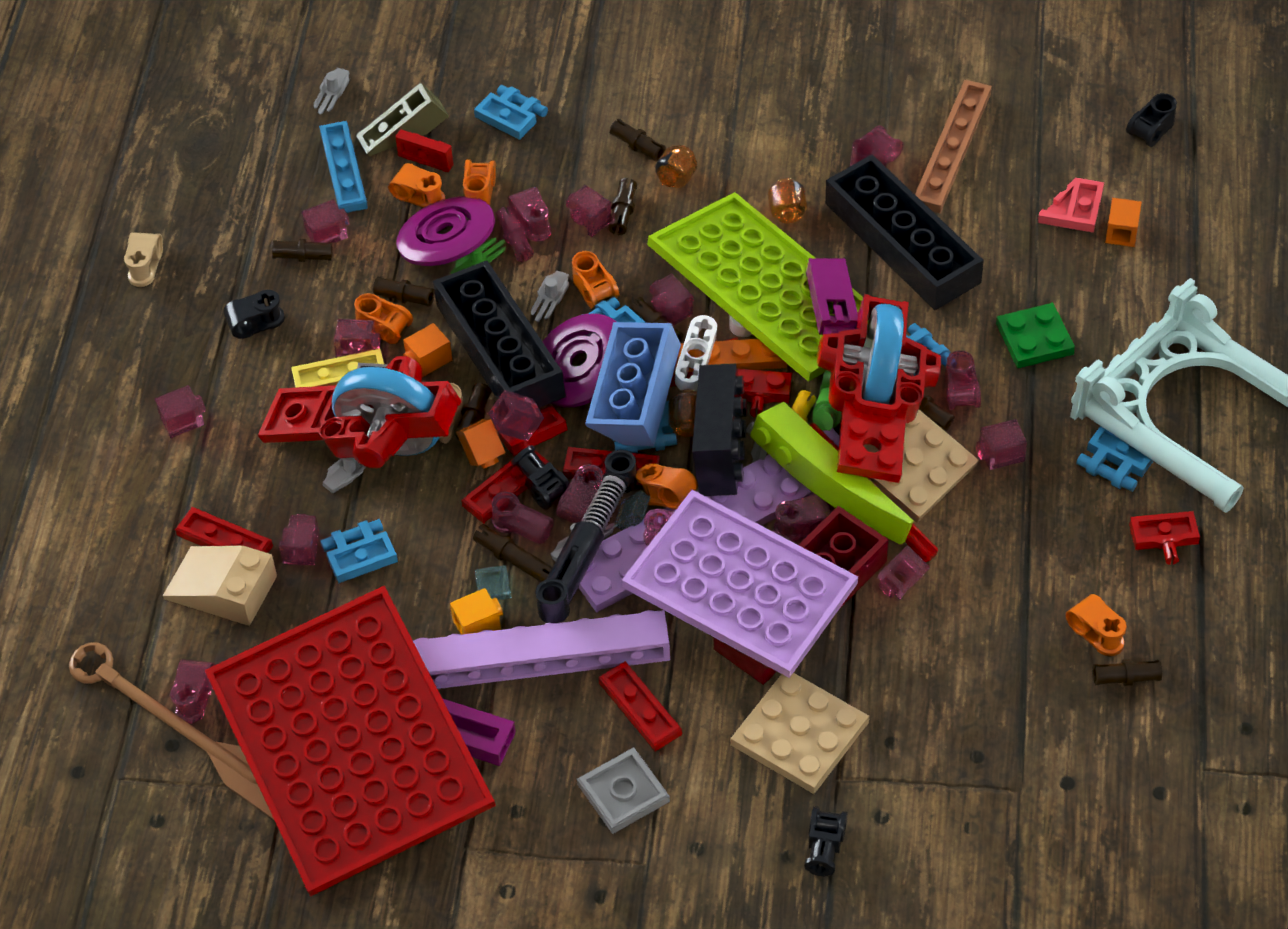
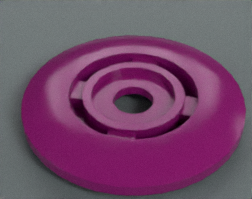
(451, 246)
(579, 335)

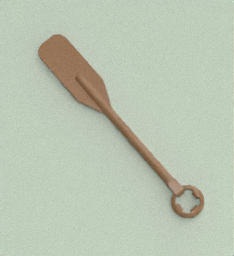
(226, 757)

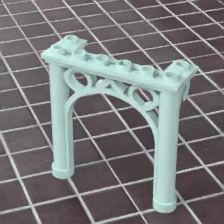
(1186, 323)

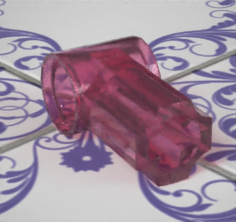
(520, 518)

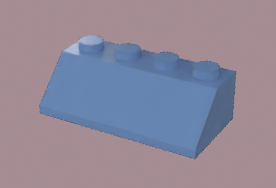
(634, 382)

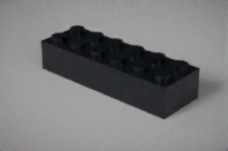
(904, 232)
(498, 335)

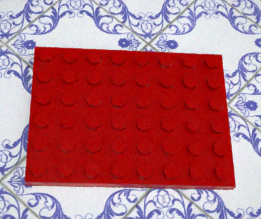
(349, 740)

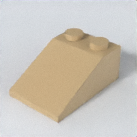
(223, 581)

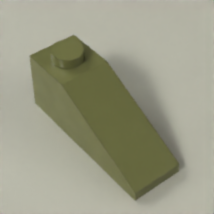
(415, 112)

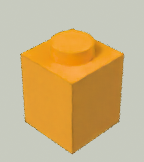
(476, 613)

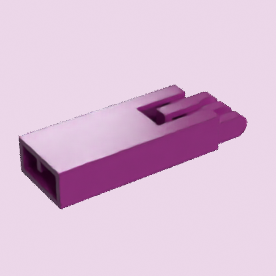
(831, 283)
(483, 733)

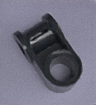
(1153, 119)
(251, 315)

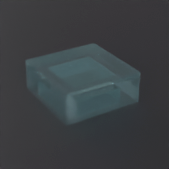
(632, 510)
(494, 580)

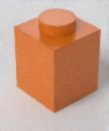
(1123, 222)
(428, 348)
(481, 443)

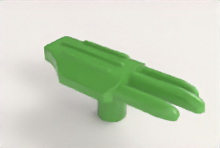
(477, 256)

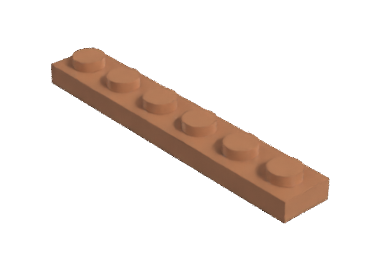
(953, 144)

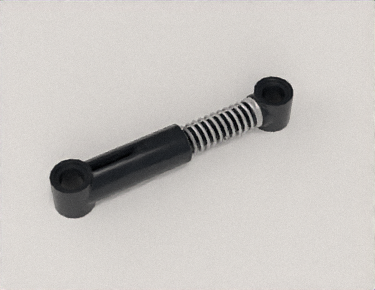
(585, 539)

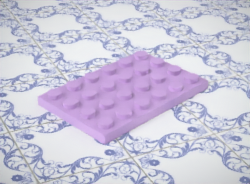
(740, 583)

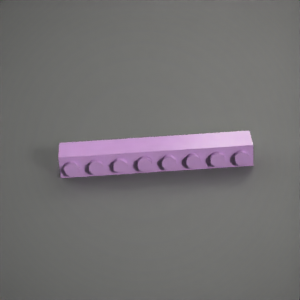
(546, 649)

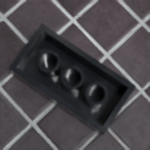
(719, 430)

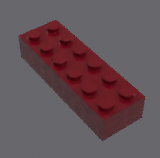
(844, 543)

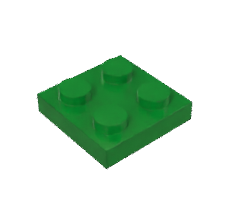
(1035, 335)

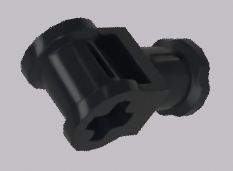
(542, 480)
(825, 836)

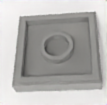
(623, 790)

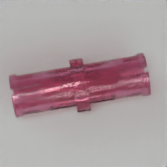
(514, 234)

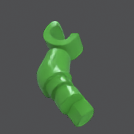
(823, 414)

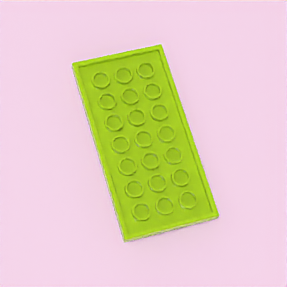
(750, 274)

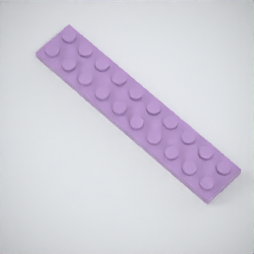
(757, 498)

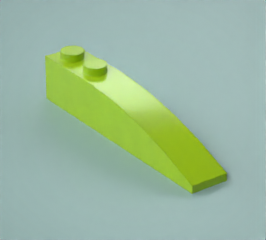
(814, 465)

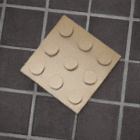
(929, 468)
(799, 731)

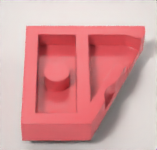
(1075, 207)

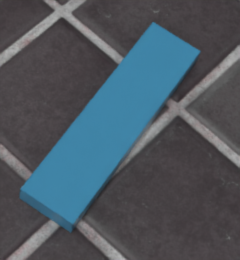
(343, 166)

